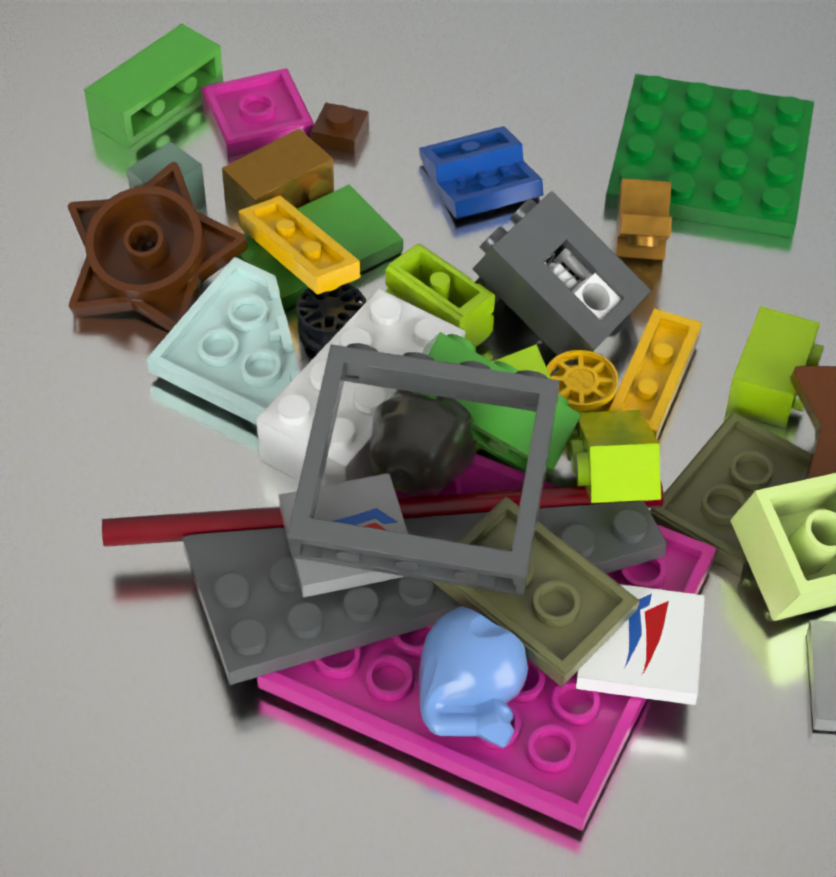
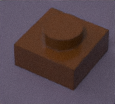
(340, 127)

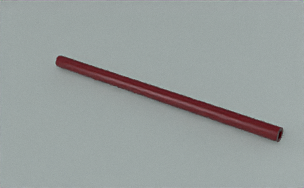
(175, 526)

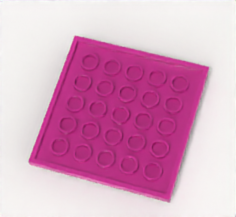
(561, 735)

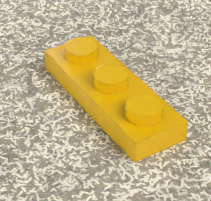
(299, 245)
(658, 367)

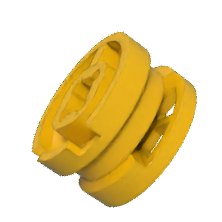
(586, 385)

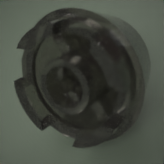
(421, 442)

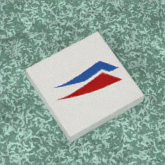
(653, 651)

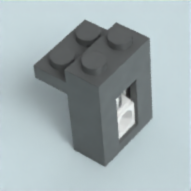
(579, 291)

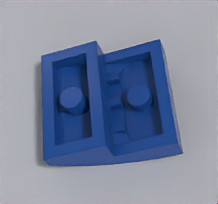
(480, 172)

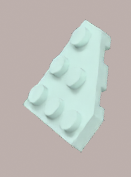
(231, 343)

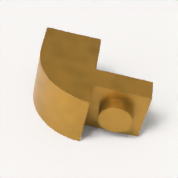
(643, 219)

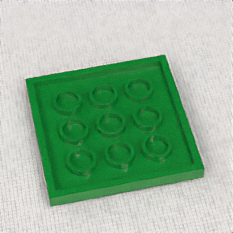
(725, 150)

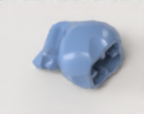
(469, 677)

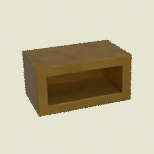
(284, 168)

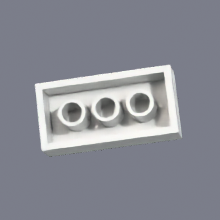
(286, 423)

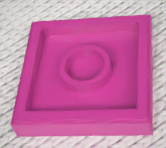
(256, 110)

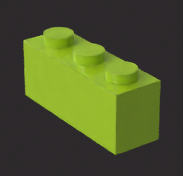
(615, 456)

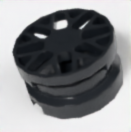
(325, 314)

